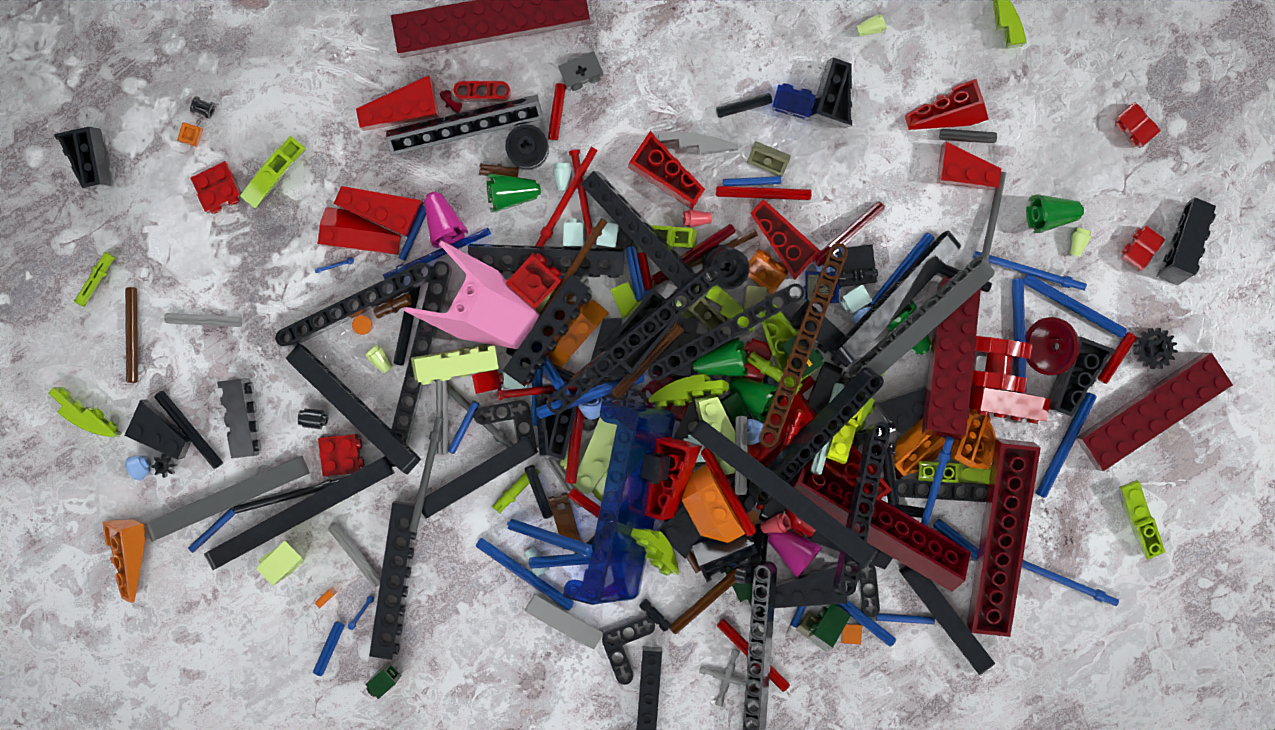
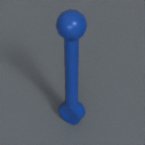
(350, 261)
(370, 599)

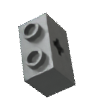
(585, 62)

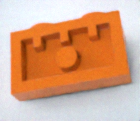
(767, 271)

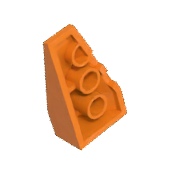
(127, 547)

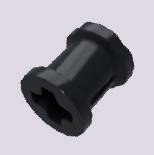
(202, 107)

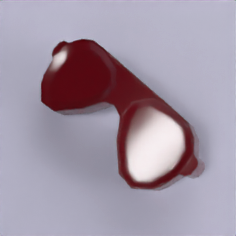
(454, 105)

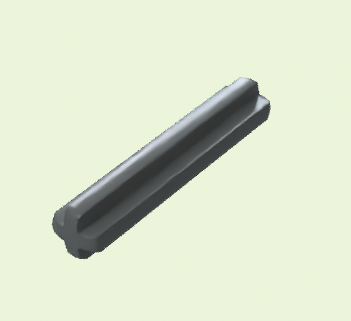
(967, 135)

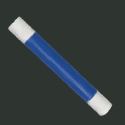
(795, 621)

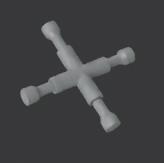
(726, 677)

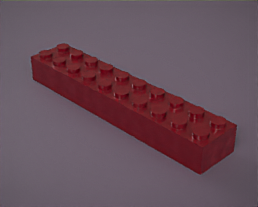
(482, 22)
(889, 529)
(1003, 537)

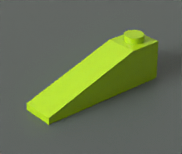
(777, 332)

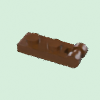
(564, 517)

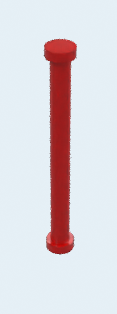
(582, 194)
(528, 391)

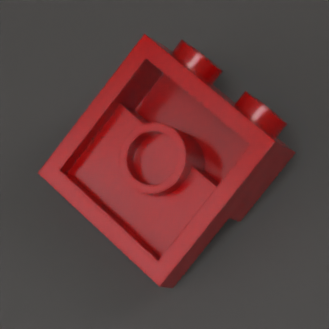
(216, 188)
(534, 280)
(340, 454)

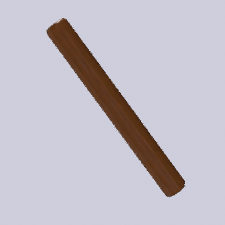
(131, 334)
(622, 387)
(703, 602)

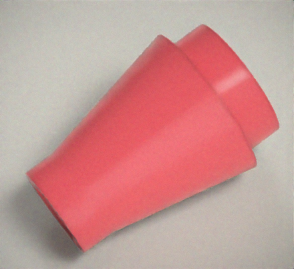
(696, 218)
(777, 524)

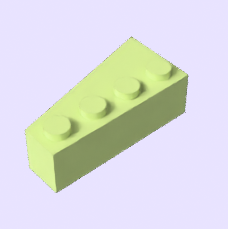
(454, 362)
(711, 410)
(596, 457)
(279, 563)

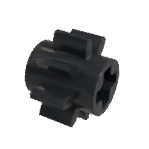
(159, 464)

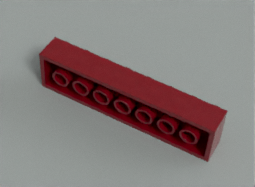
(951, 371)
(1154, 411)

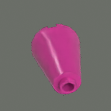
(442, 220)
(794, 550)

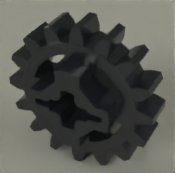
(1150, 354)

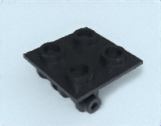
(858, 266)

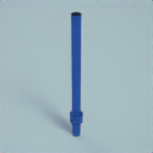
(440, 252)

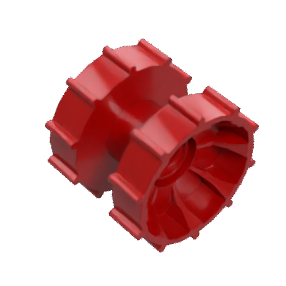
(999, 363)

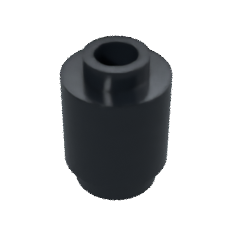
(312, 418)

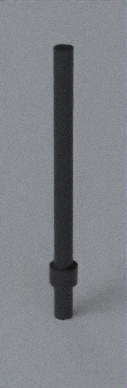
(284, 497)

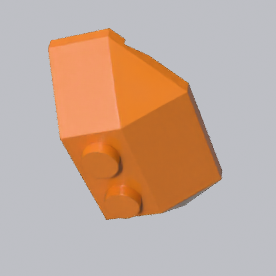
(579, 331)
(978, 445)
(914, 448)
(710, 507)

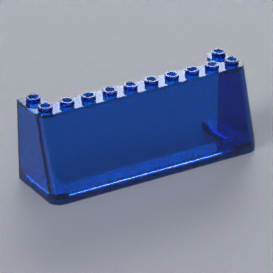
(616, 559)

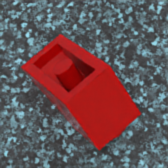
(487, 381)

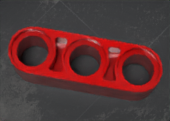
(490, 96)

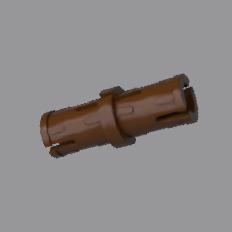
(498, 169)
(392, 306)

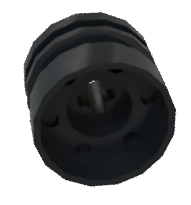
(736, 265)

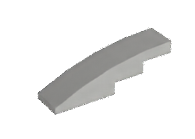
(705, 143)
(564, 621)

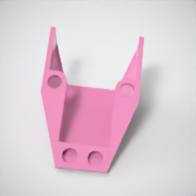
(484, 307)

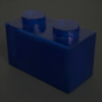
(793, 101)

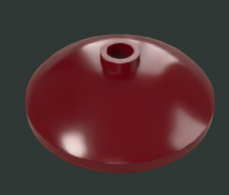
(1044, 336)

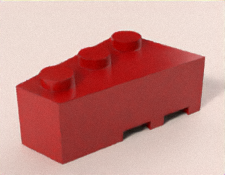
(966, 169)

